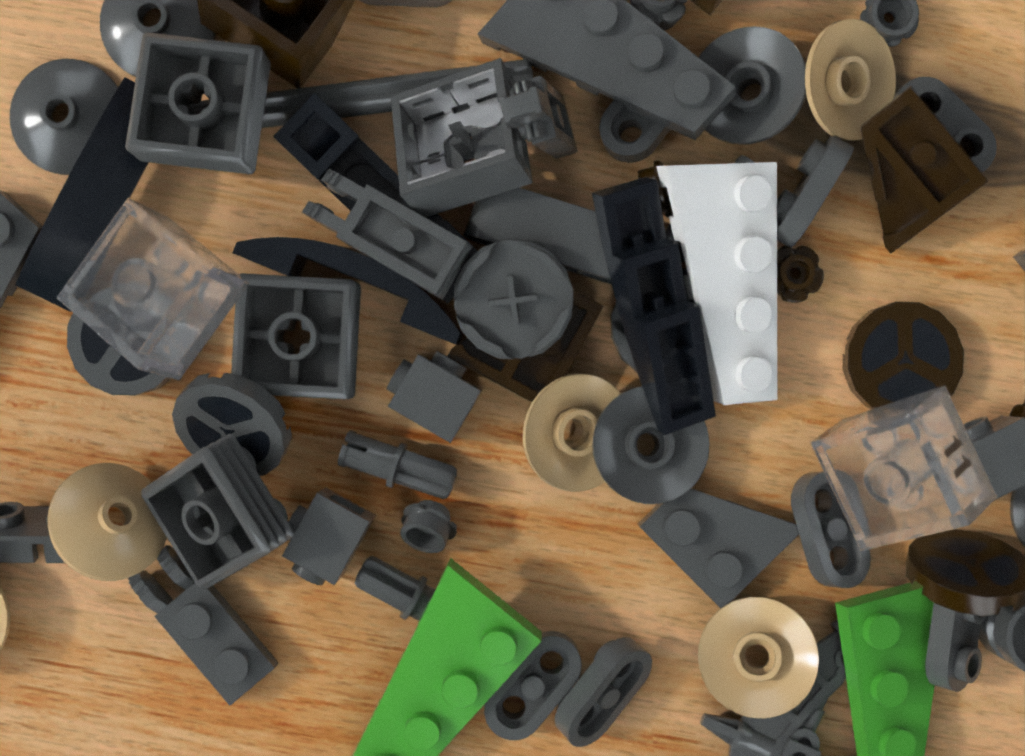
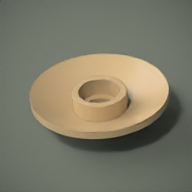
(848, 77)
(570, 461)
(84, 532)
(764, 689)

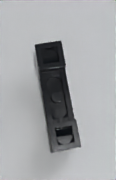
(326, 142)
(87, 203)
(290, 256)

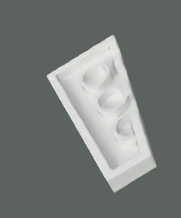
(730, 253)

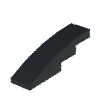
(653, 305)

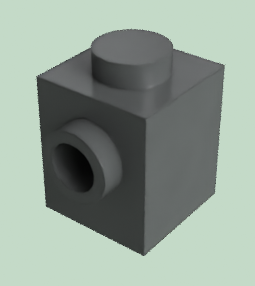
(433, 394)
(1000, 450)
(326, 536)

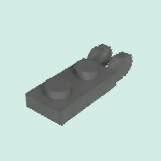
(393, 235)
(206, 629)

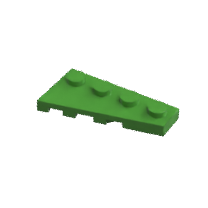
(449, 669)

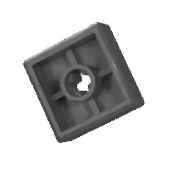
(176, 74)
(326, 309)
(217, 511)

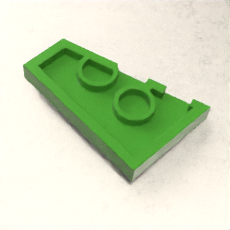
(885, 671)

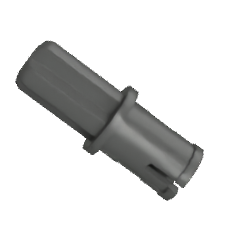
(397, 465)
(394, 587)

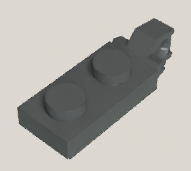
(540, 116)

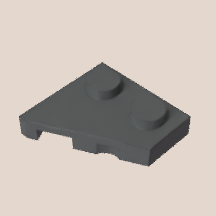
(717, 541)

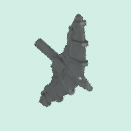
(791, 732)

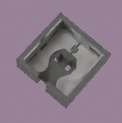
(435, 140)

